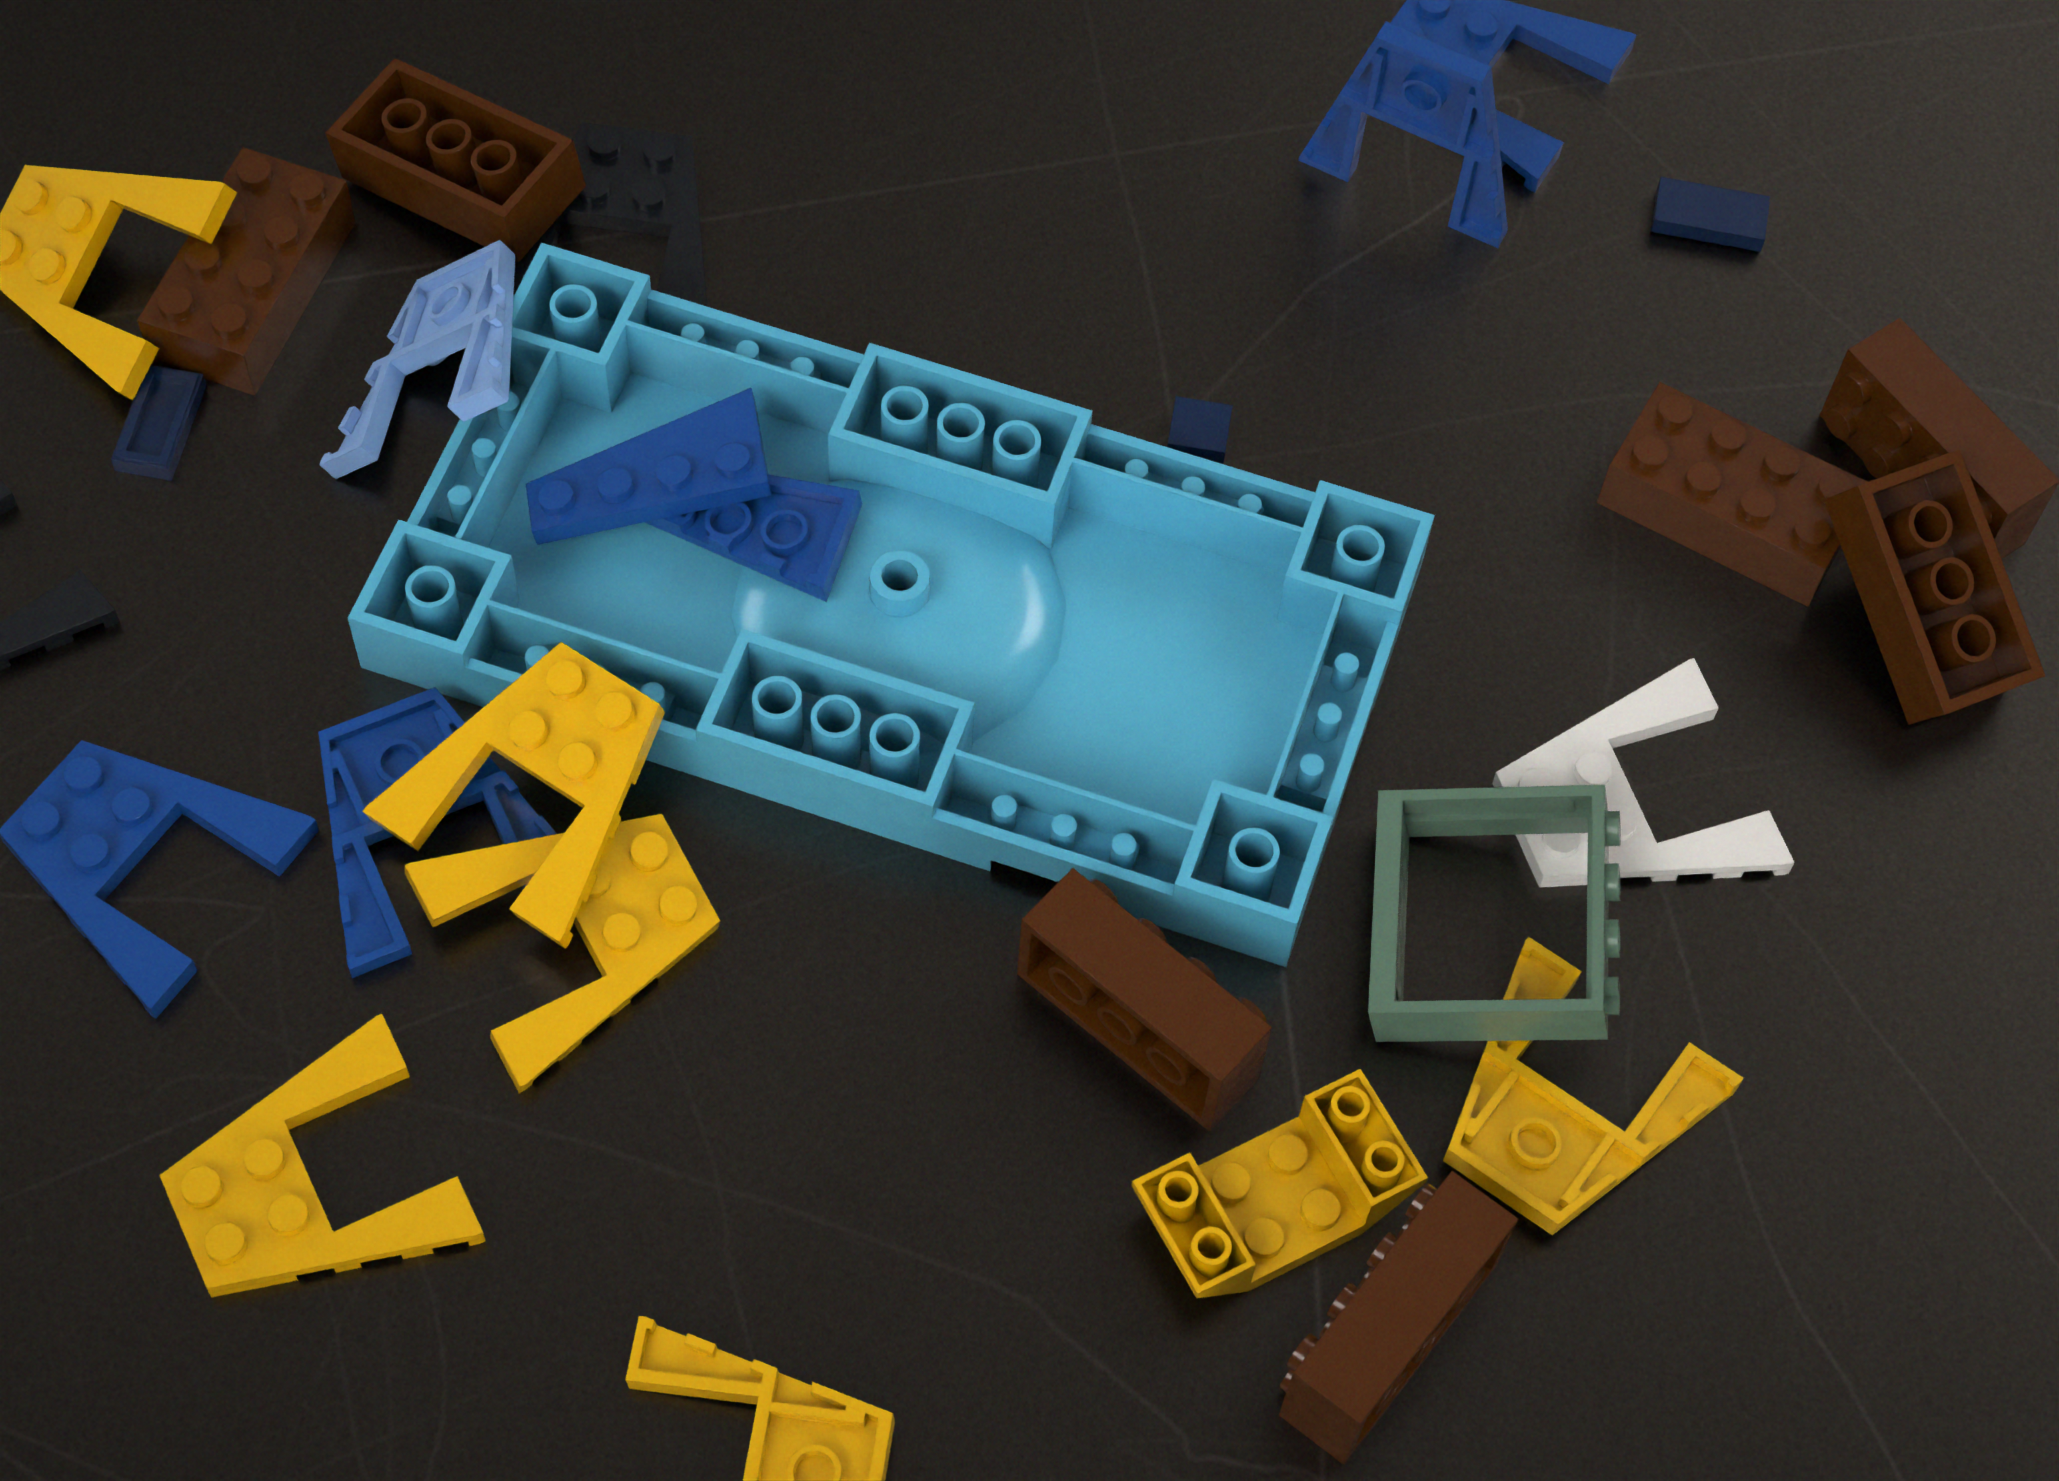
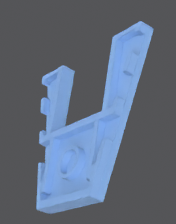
(445, 312)

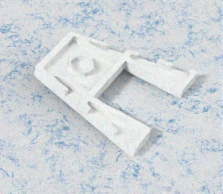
(1587, 758)

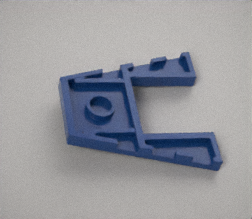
(1484, 33)
(1430, 95)
(360, 764)
(98, 822)

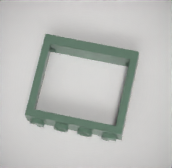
(1492, 812)

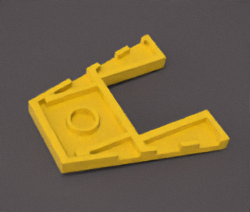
(56, 233)
(569, 730)
(635, 925)
(1546, 1147)
(255, 1208)
(797, 1426)

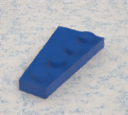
(669, 471)
(787, 536)

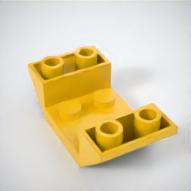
(1283, 1191)

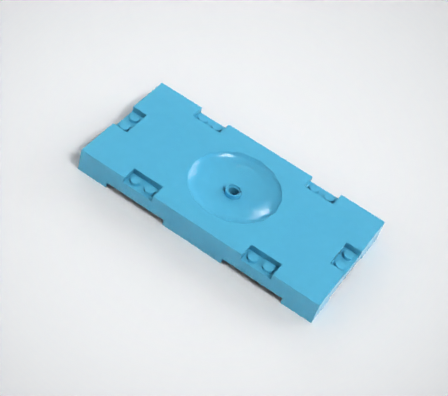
(1091, 639)

